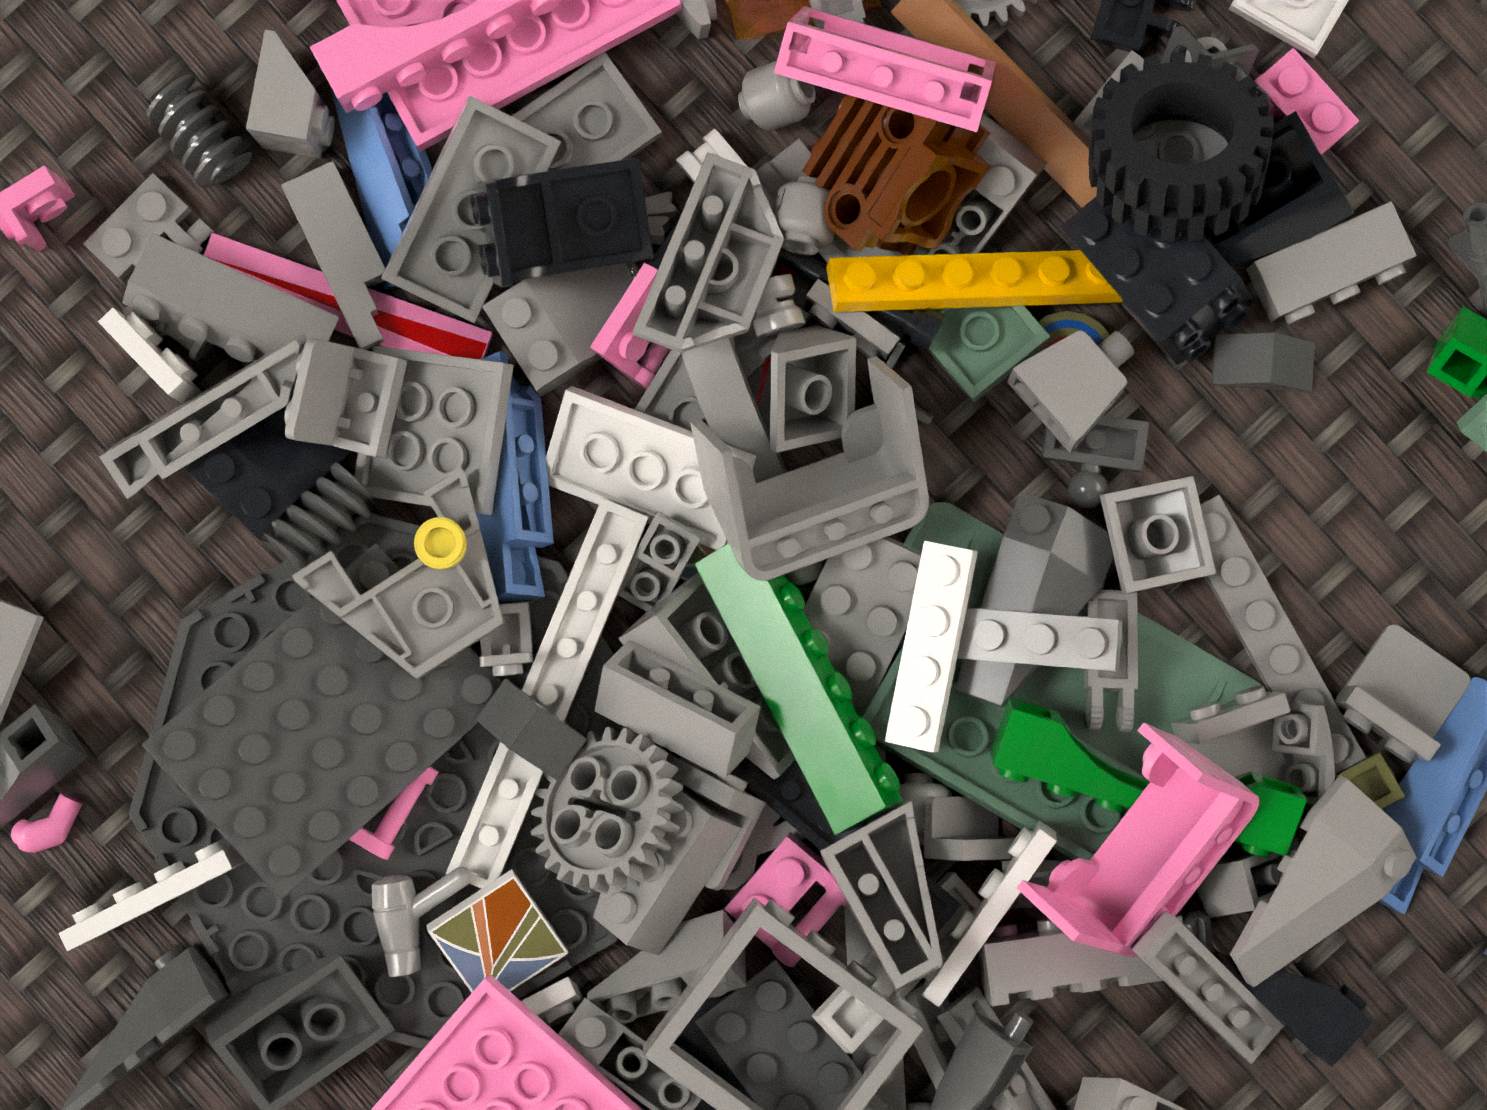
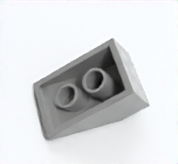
(556, 319)

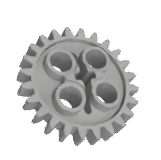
(599, 847)

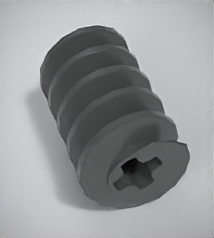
(195, 135)
(321, 518)

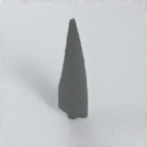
(983, 1063)

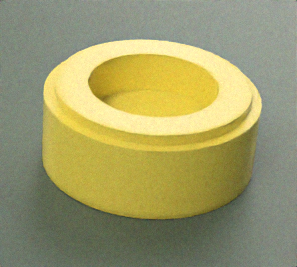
(440, 543)

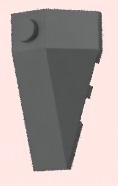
(1045, 565)
(162, 1009)

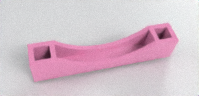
(371, 60)

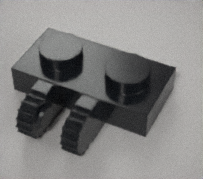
(1124, 22)

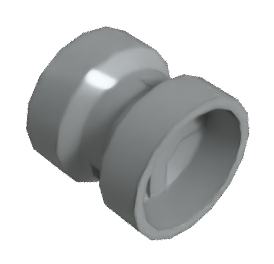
(777, 308)

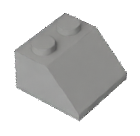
(284, 105)
(811, 386)

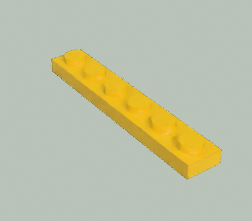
(965, 281)

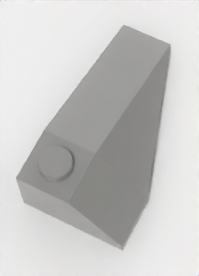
(694, 635)
(1339, 871)

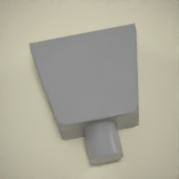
(1073, 383)

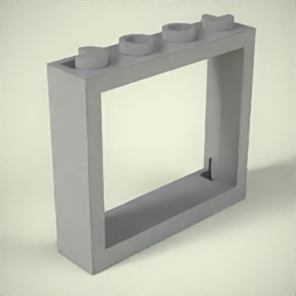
(815, 950)

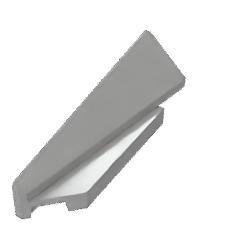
(205, 420)

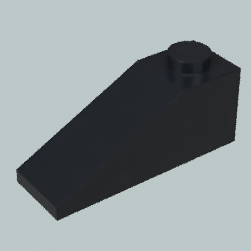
(1310, 1009)

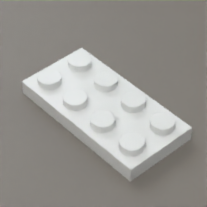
(631, 461)

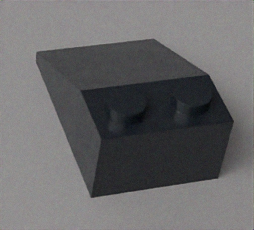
(265, 473)

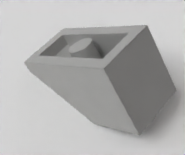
(1241, 882)

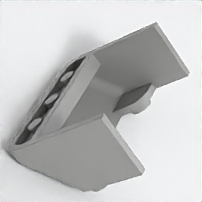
(831, 503)

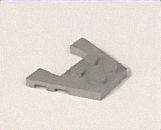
(419, 612)

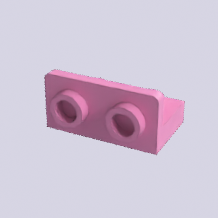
(1298, 88)
(32, 198)

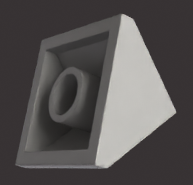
(1157, 534)

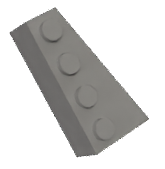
(1046, 959)

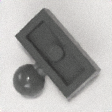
(1109, 444)

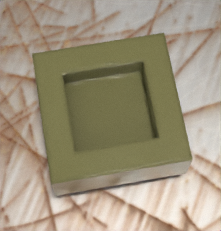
(1374, 780)

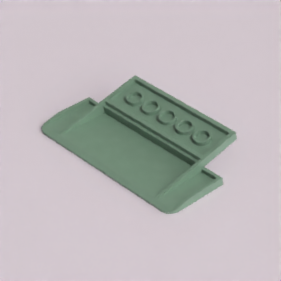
(1170, 682)

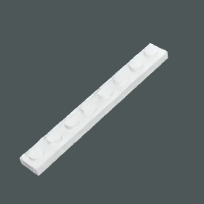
(554, 684)

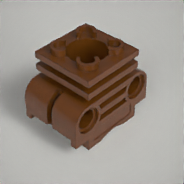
(894, 175)

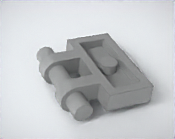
(146, 211)

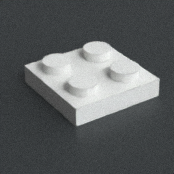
(142, 343)

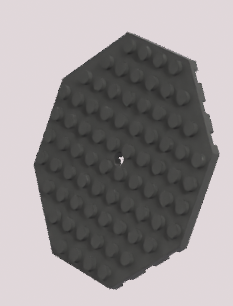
(331, 910)

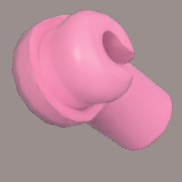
(49, 831)

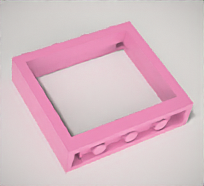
(885, 68)

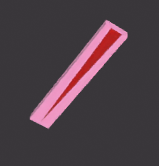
(399, 322)

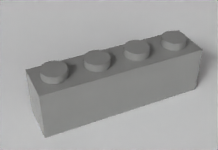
(219, 302)

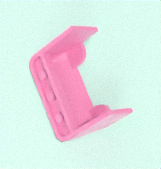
(1153, 853)

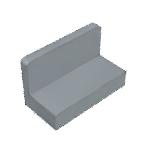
(962, 831)

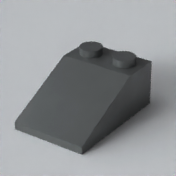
(295, 1029)

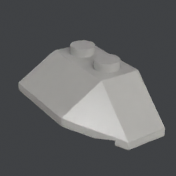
(714, 261)

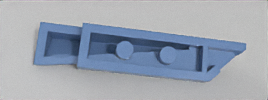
(385, 171)
(521, 499)
(1443, 793)

